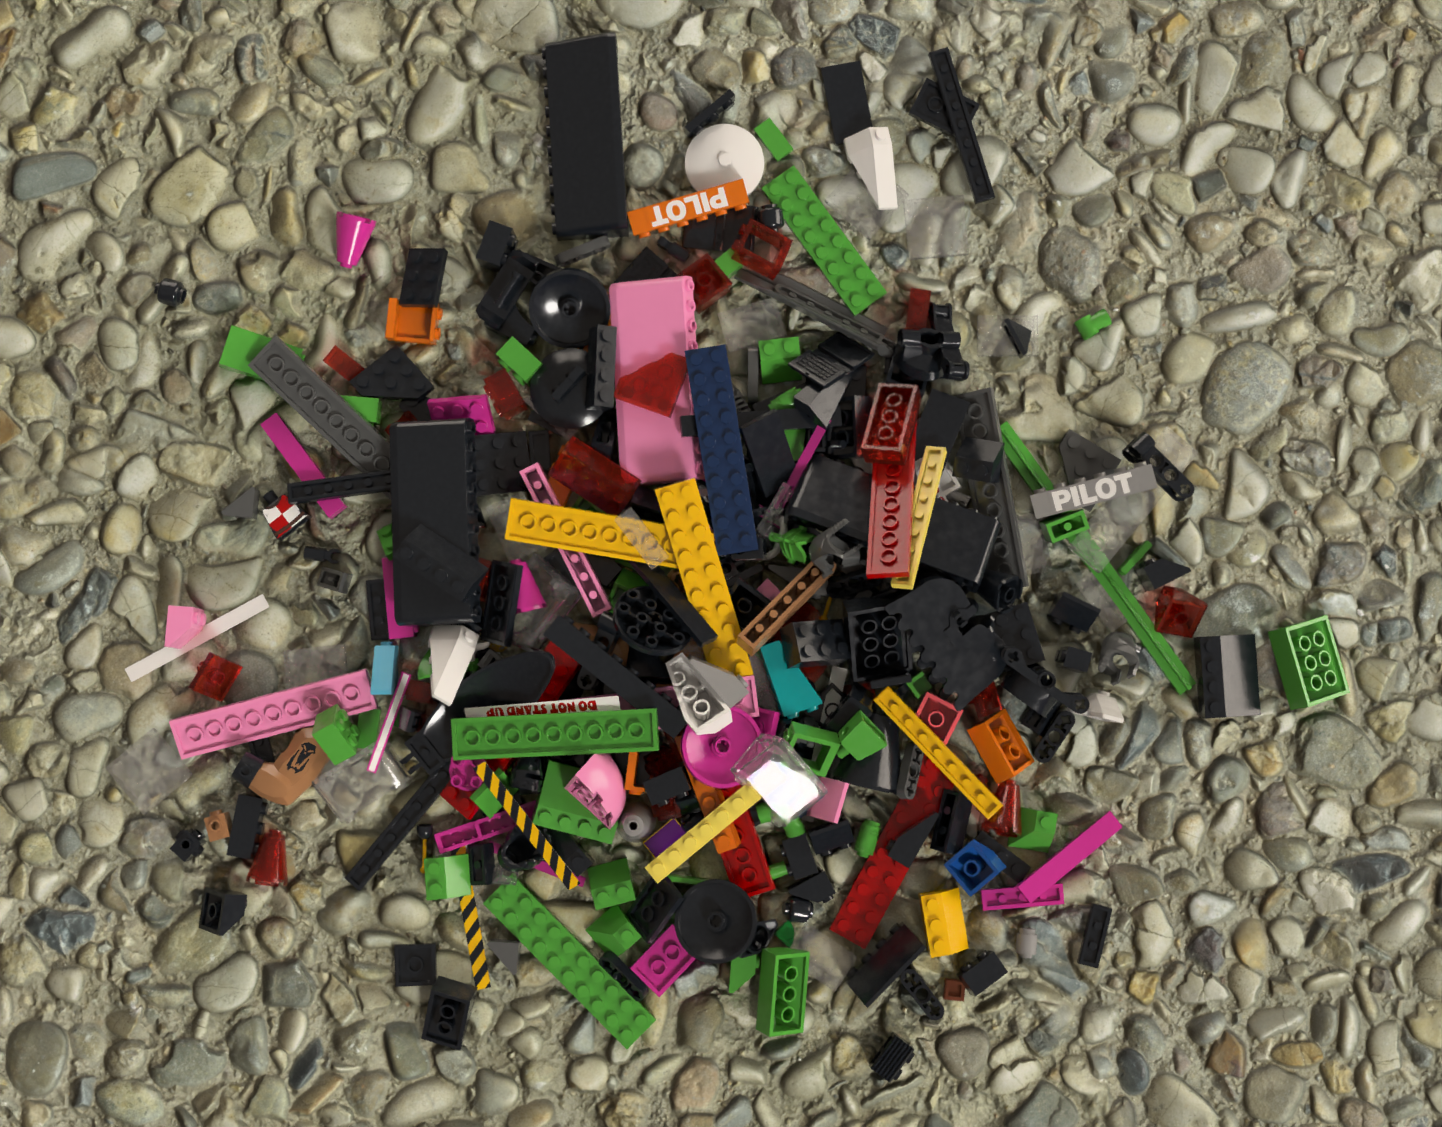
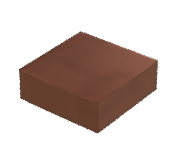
(953, 990)

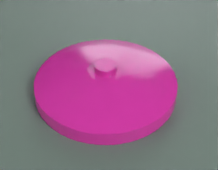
(713, 755)

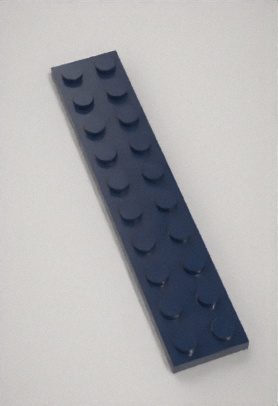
(721, 450)

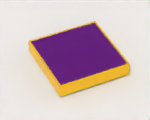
(664, 837)

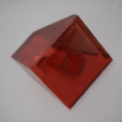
(1178, 612)

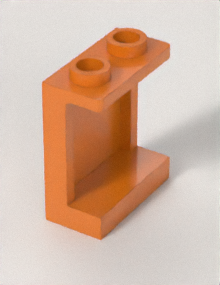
(413, 323)
(630, 783)

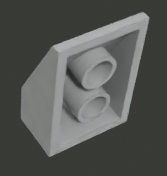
(724, 683)

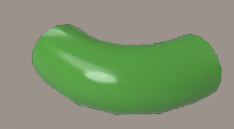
(792, 830)

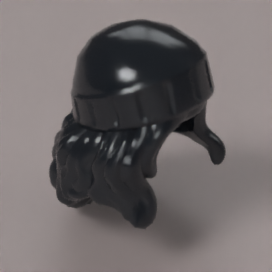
(518, 852)

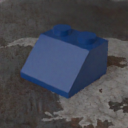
(974, 866)

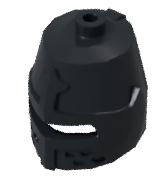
(526, 774)

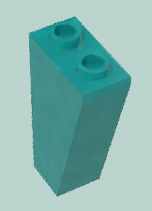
(790, 685)

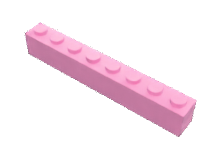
(576, 561)

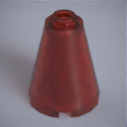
(1008, 818)
(270, 861)

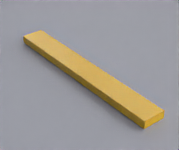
(938, 752)

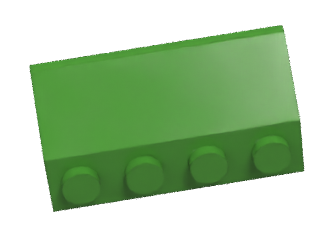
(782, 991)

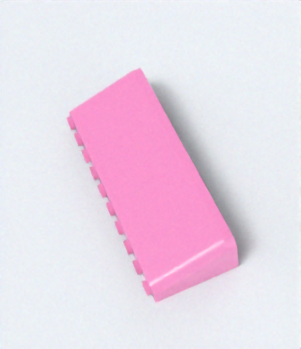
(652, 322)

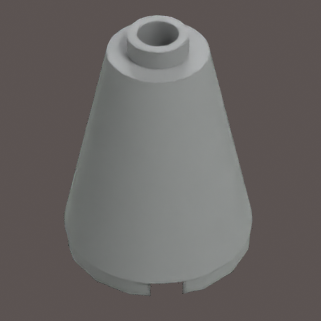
(640, 814)

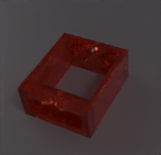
(754, 261)

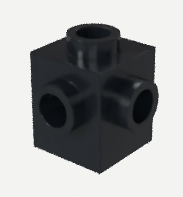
(188, 844)

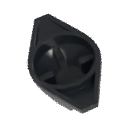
(763, 935)

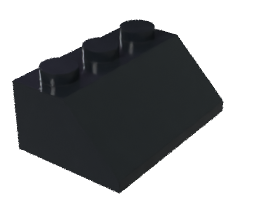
(855, 416)

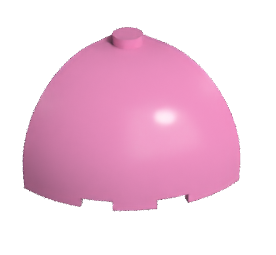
(600, 788)

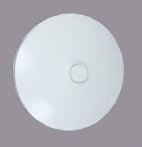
(723, 156)

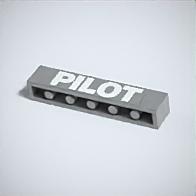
(1093, 491)

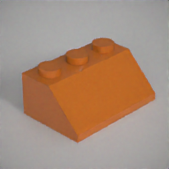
(1000, 746)

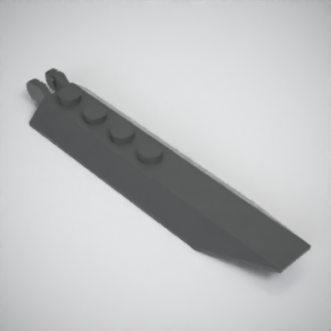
(821, 309)

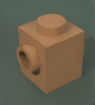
(218, 825)

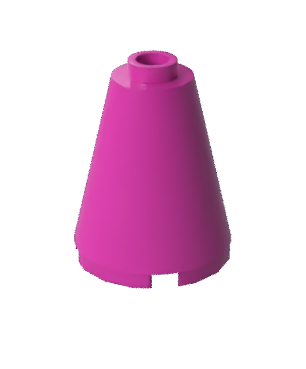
(351, 237)
(529, 594)

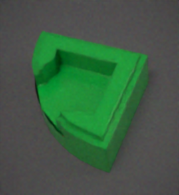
(785, 933)

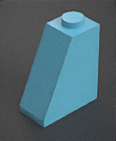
(385, 669)

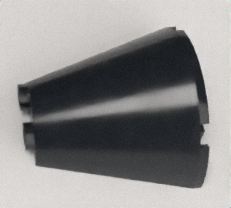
(877, 771)

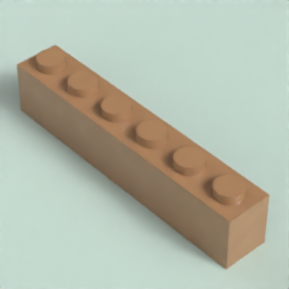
(781, 608)

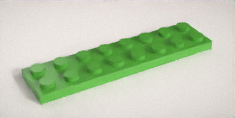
(824, 241)

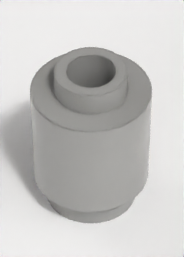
(1026, 942)

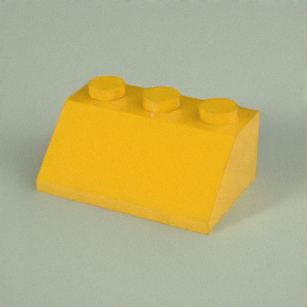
(943, 922)

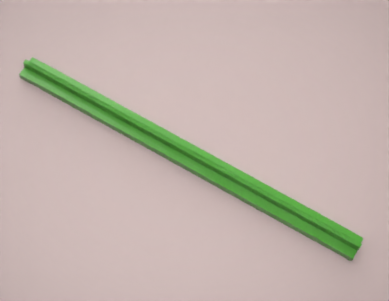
(1109, 579)

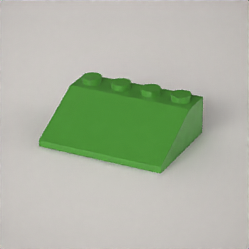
(1308, 662)
(562, 811)

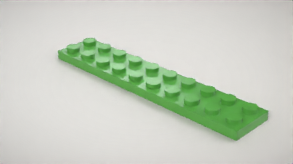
(555, 734)
(569, 962)

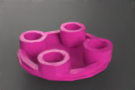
(463, 774)

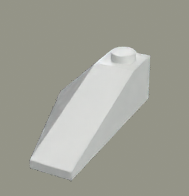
(873, 159)
(450, 656)
(698, 701)
(1102, 707)

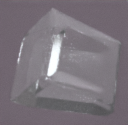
(504, 877)

